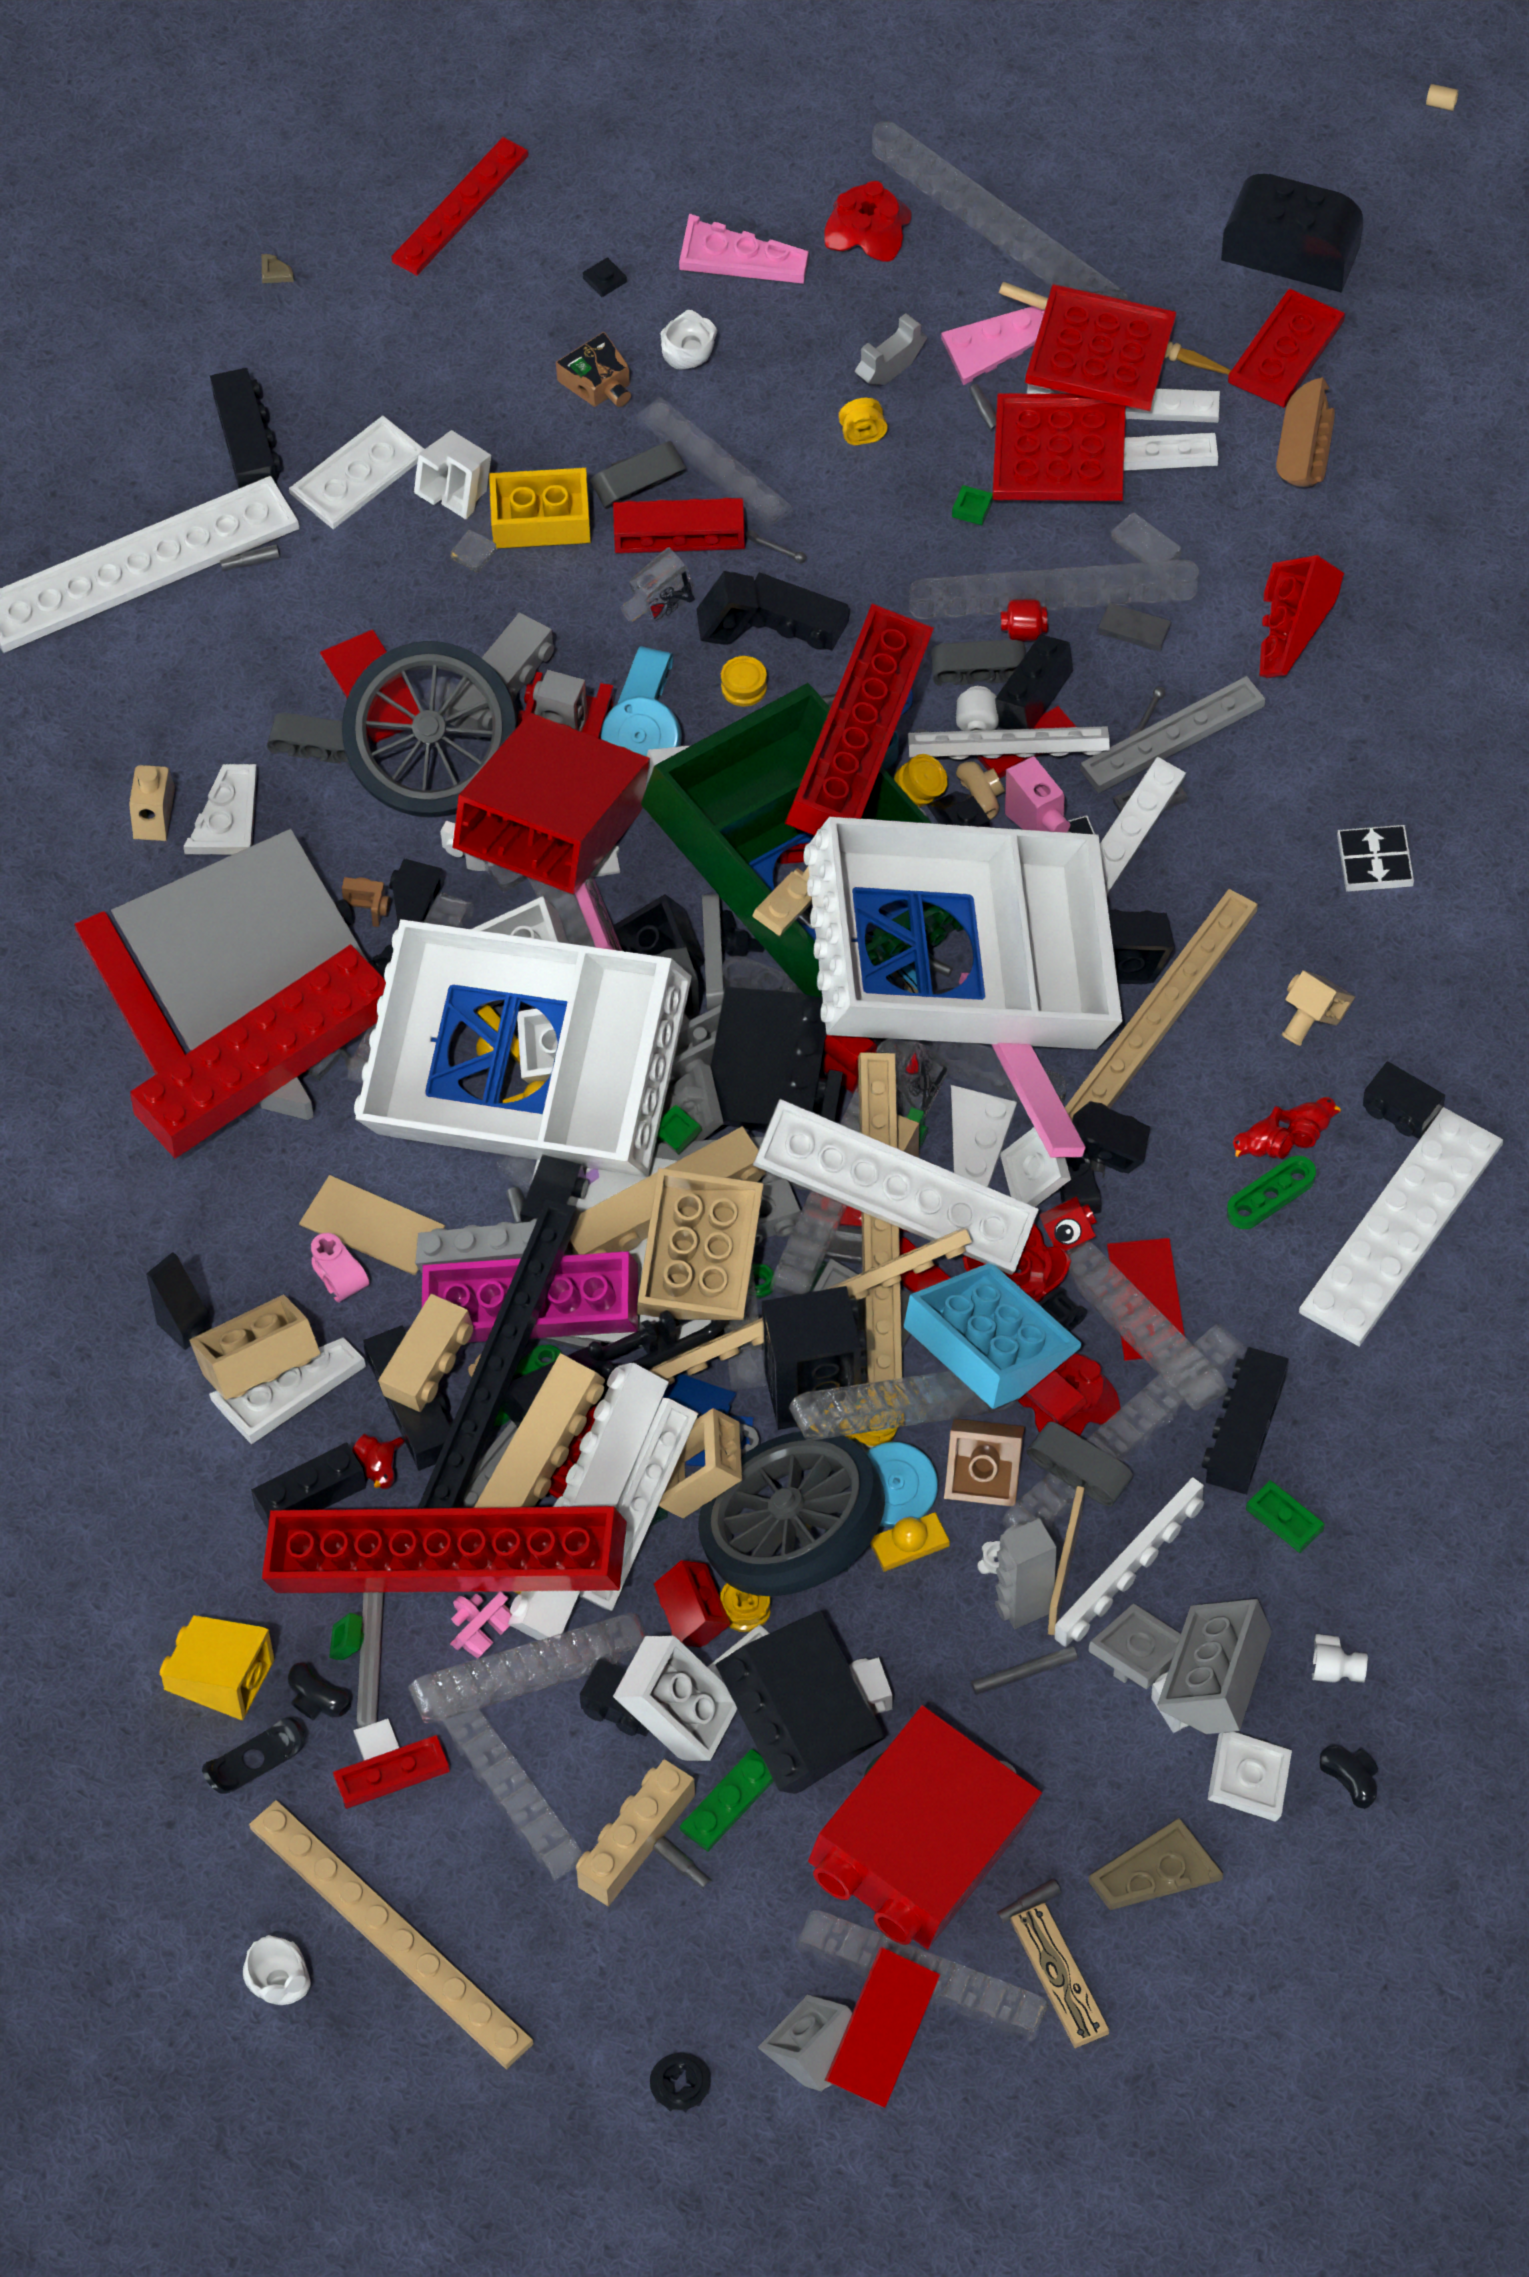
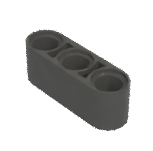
(638, 473)
(976, 661)
(306, 737)
(1079, 1463)

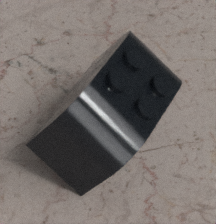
(1294, 231)

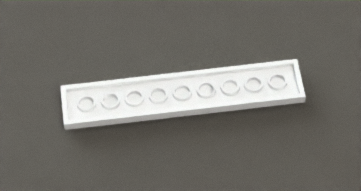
(142, 562)

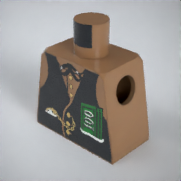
(596, 372)

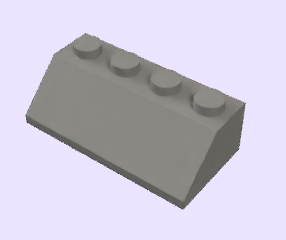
(1216, 1665)

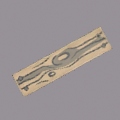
(1059, 1975)

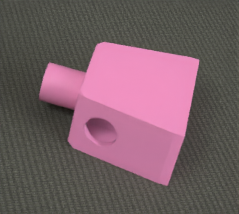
(1034, 798)

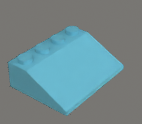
(989, 1333)

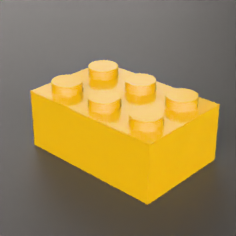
(539, 508)

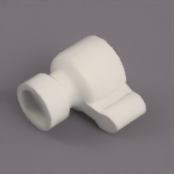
(1334, 1663)

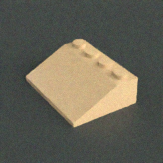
(699, 1246)

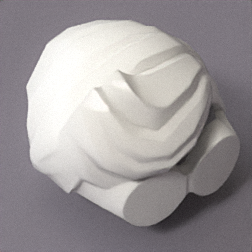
(688, 340)
(276, 1971)

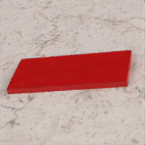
(348, 662)
(1151, 1270)
(882, 2027)

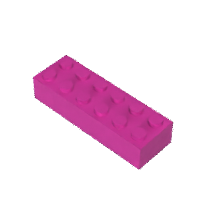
(585, 1298)

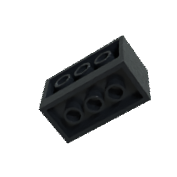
(811, 1347)

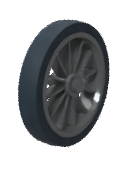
(427, 725)
(792, 1514)

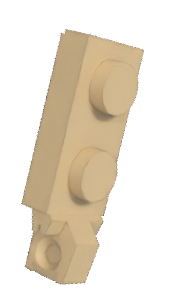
(785, 902)

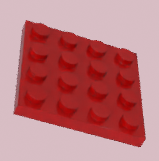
(1100, 347)
(1058, 448)

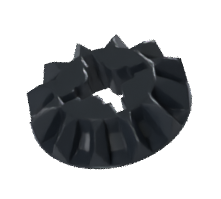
(671, 2068)

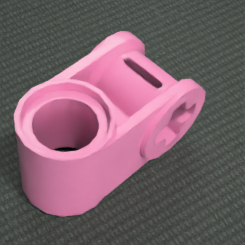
(337, 1267)

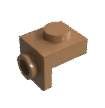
(367, 894)

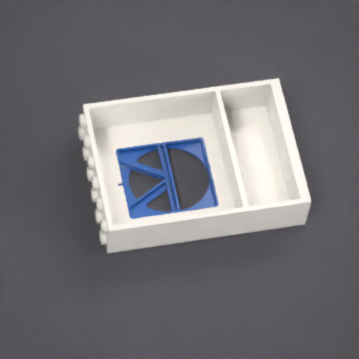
(1022, 897)
(612, 1063)

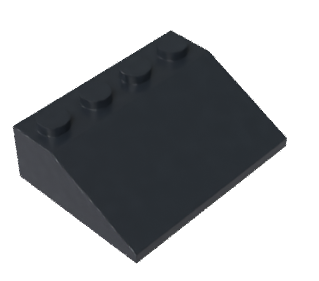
(766, 1052)
(800, 1702)

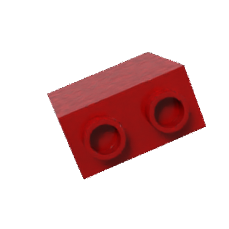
(550, 803)
(922, 1829)

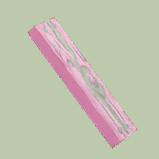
(596, 915)

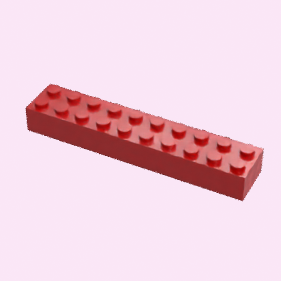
(445, 1550)

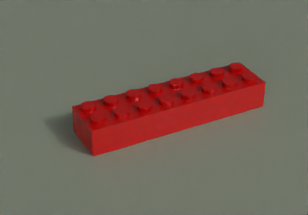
(860, 720)
(260, 1052)

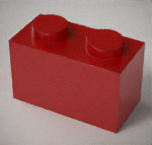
(691, 1603)

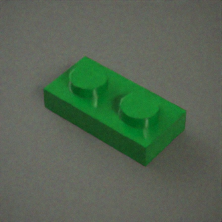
(1285, 1516)

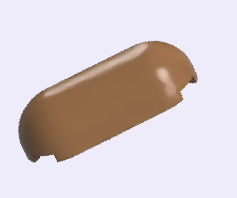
(1306, 435)

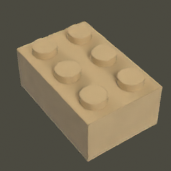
(255, 1347)

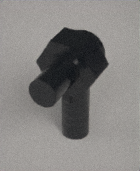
(736, 941)

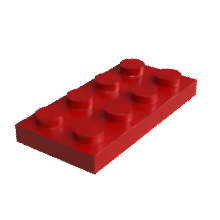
(1286, 347)

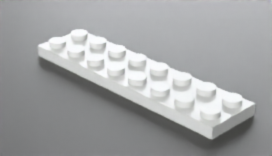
(894, 1185)
(1400, 1226)

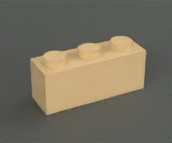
(426, 1353)

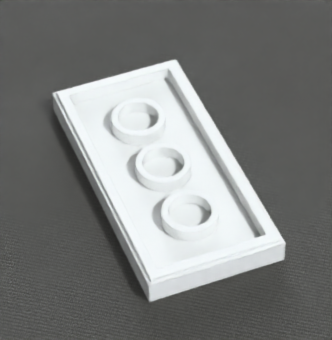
(357, 472)

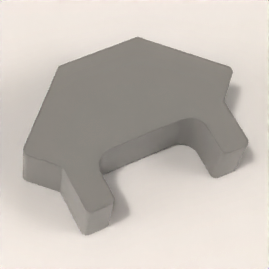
(893, 355)

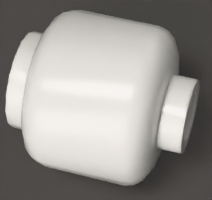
(977, 710)

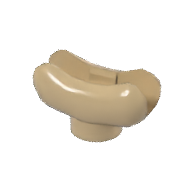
(982, 785)

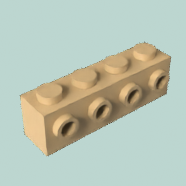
(634, 1833)

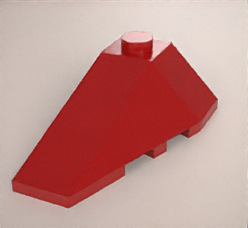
(1300, 599)

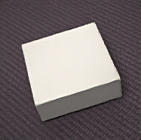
(376, 1739)

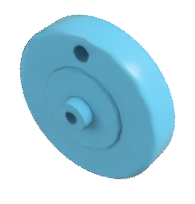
(641, 725)
(907, 1481)

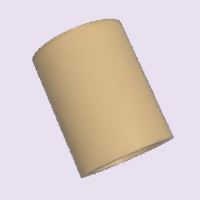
(1442, 97)

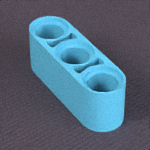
(647, 674)

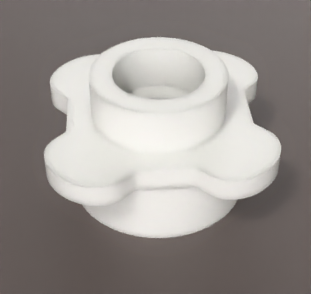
(987, 1564)

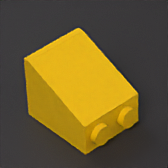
(219, 1664)

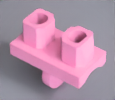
(471, 1637)

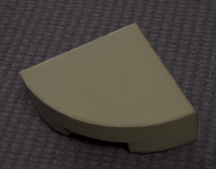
(275, 270)

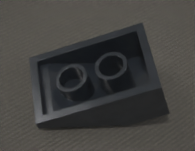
(658, 928)

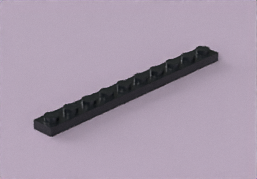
(500, 1356)

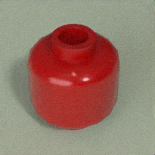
(1024, 619)

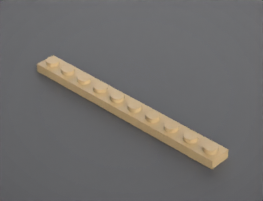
(1165, 1002)
(879, 1237)
(857, 1287)
(391, 1934)

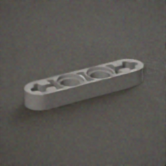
(712, 950)

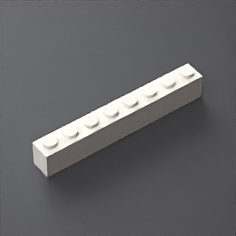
(597, 1479)

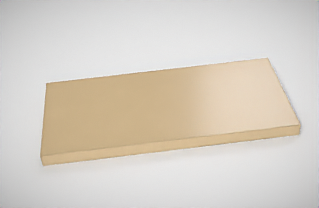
(368, 1223)
(1066, 1560)

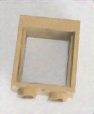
(721, 1471)

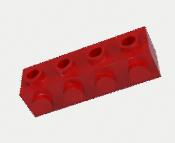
(678, 525)

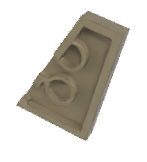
(1155, 1868)

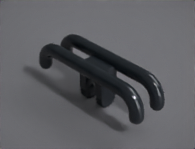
(657, 1340)

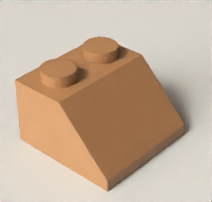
(984, 1462)

